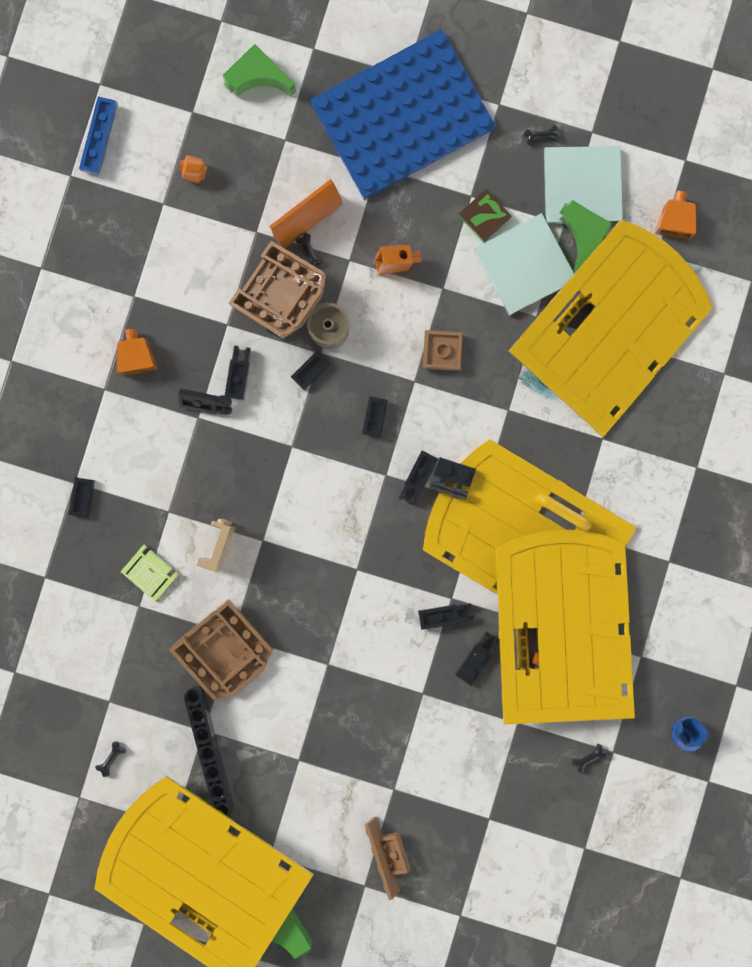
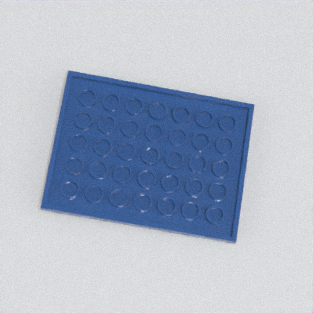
(402, 114)

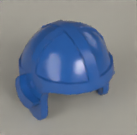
(688, 734)

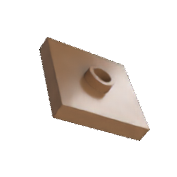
(442, 350)

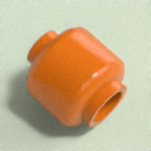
(193, 169)

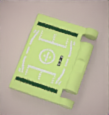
(149, 573)

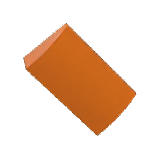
(306, 214)

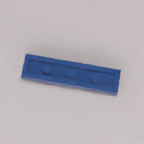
(98, 135)

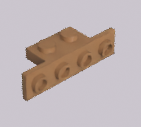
(389, 856)

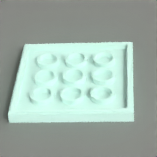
(587, 177)
(524, 264)

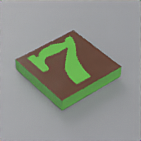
(484, 215)

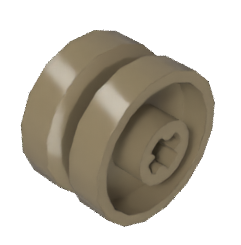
(335, 316)

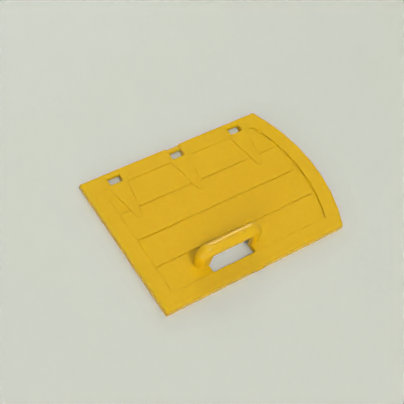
(639, 317)
(505, 506)
(575, 600)
(186, 861)

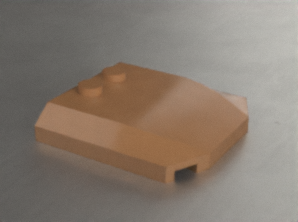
(280, 291)
(223, 651)

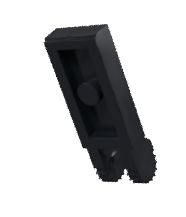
(238, 374)
(204, 402)
(419, 475)
(443, 616)
(476, 660)

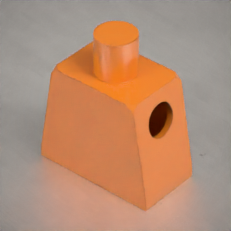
(677, 217)
(395, 259)
(134, 354)

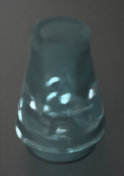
(531, 381)

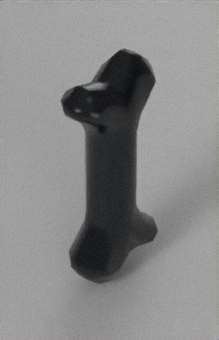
(532, 136)
(305, 242)
(116, 750)
(581, 763)

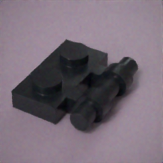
(455, 473)

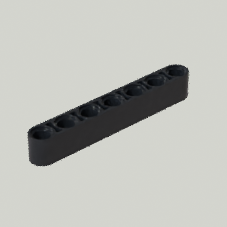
(208, 742)

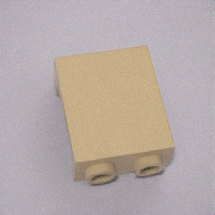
(216, 562)

